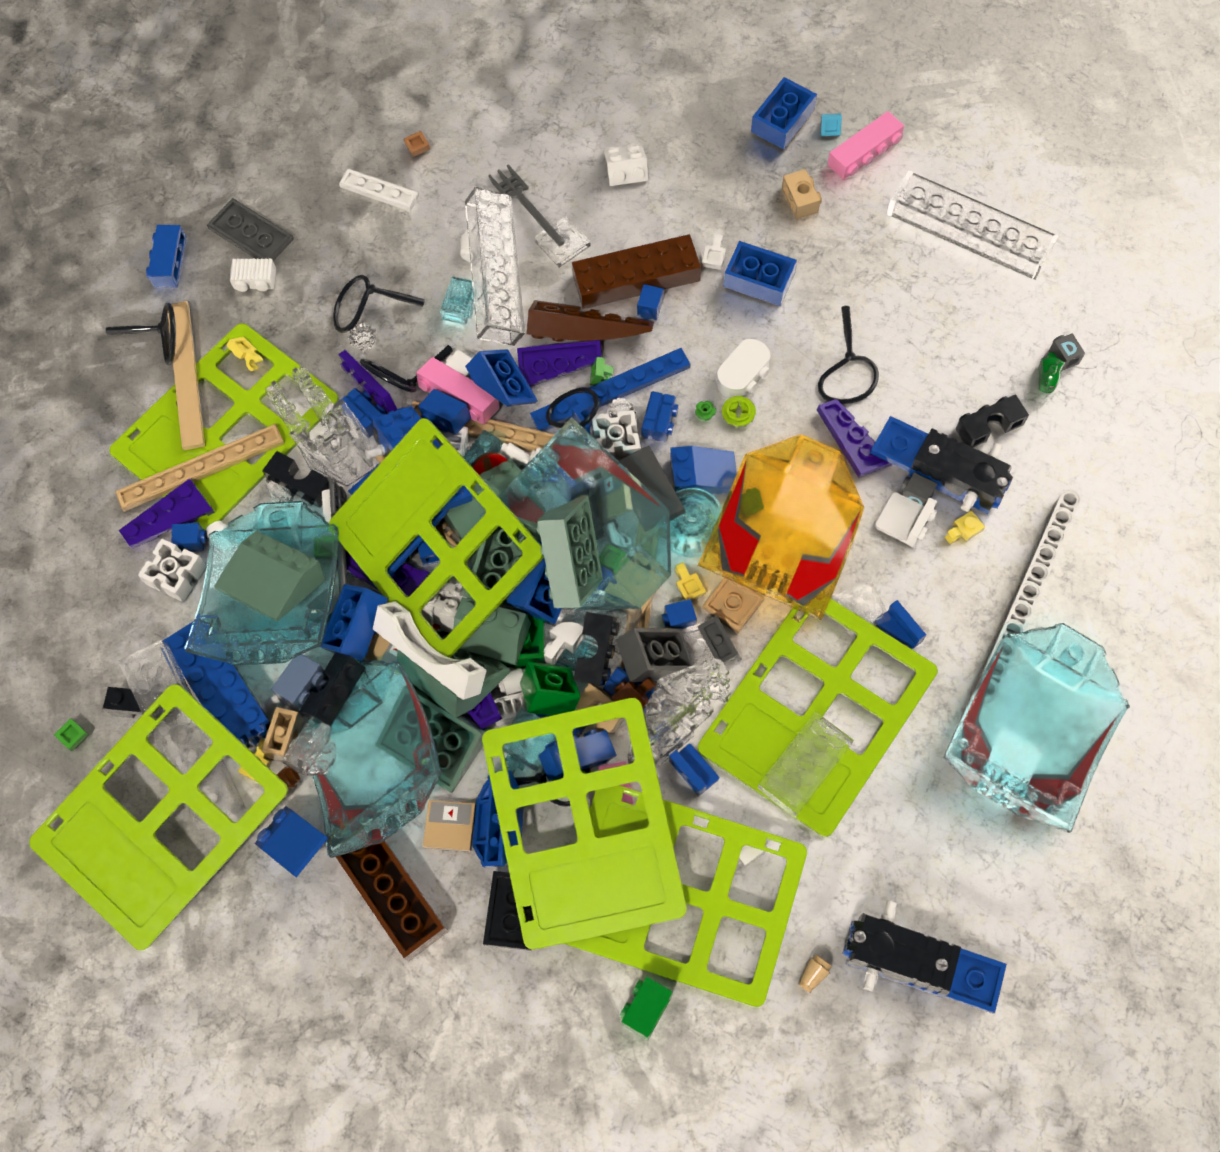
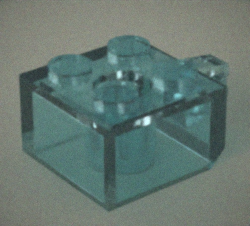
(521, 755)

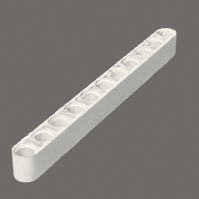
(1039, 566)

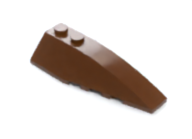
(569, 323)

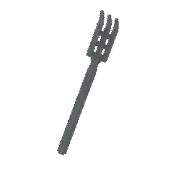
(518, 193)
(337, 500)

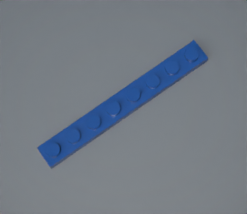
(617, 387)

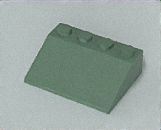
(466, 516)
(570, 553)
(496, 557)
(269, 576)
(441, 694)
(455, 741)

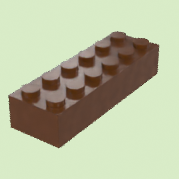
(625, 272)
(393, 898)

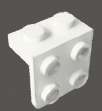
(626, 164)
(906, 518)

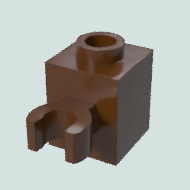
(631, 690)

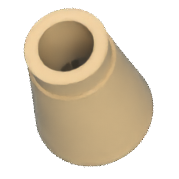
(814, 973)

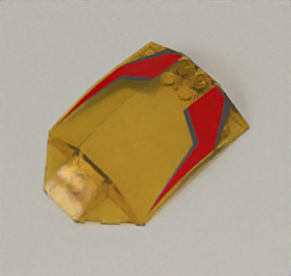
(787, 524)

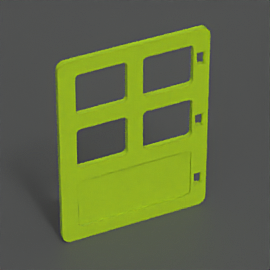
(159, 439)
(400, 505)
(764, 728)
(614, 817)
(118, 859)
(597, 881)

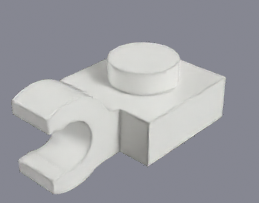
(714, 254)

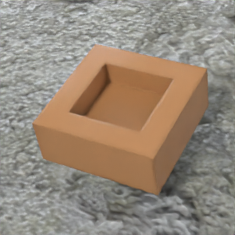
(416, 144)

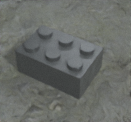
(653, 653)

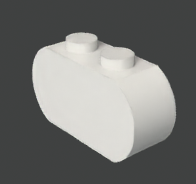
(743, 368)

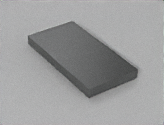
(249, 231)
(649, 472)

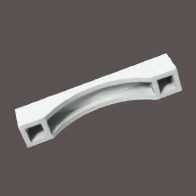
(398, 628)

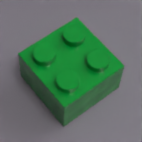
(533, 646)
(549, 689)
(646, 1007)

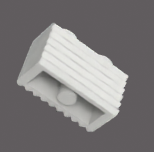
(252, 274)

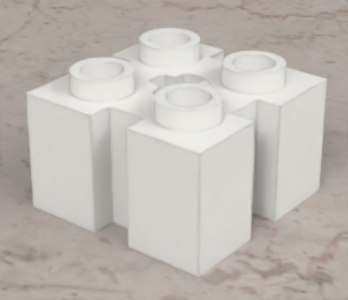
(617, 434)
(172, 570)
(443, 607)

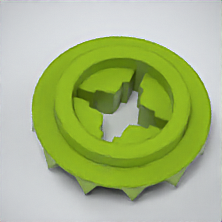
(730, 407)

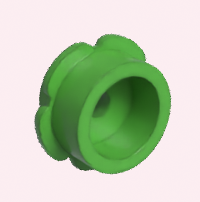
(705, 415)

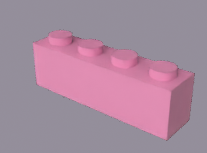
(865, 145)
(452, 383)

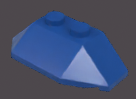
(487, 833)

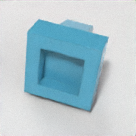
(831, 124)

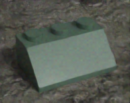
(499, 636)

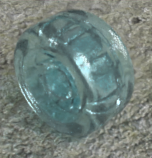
(688, 537)

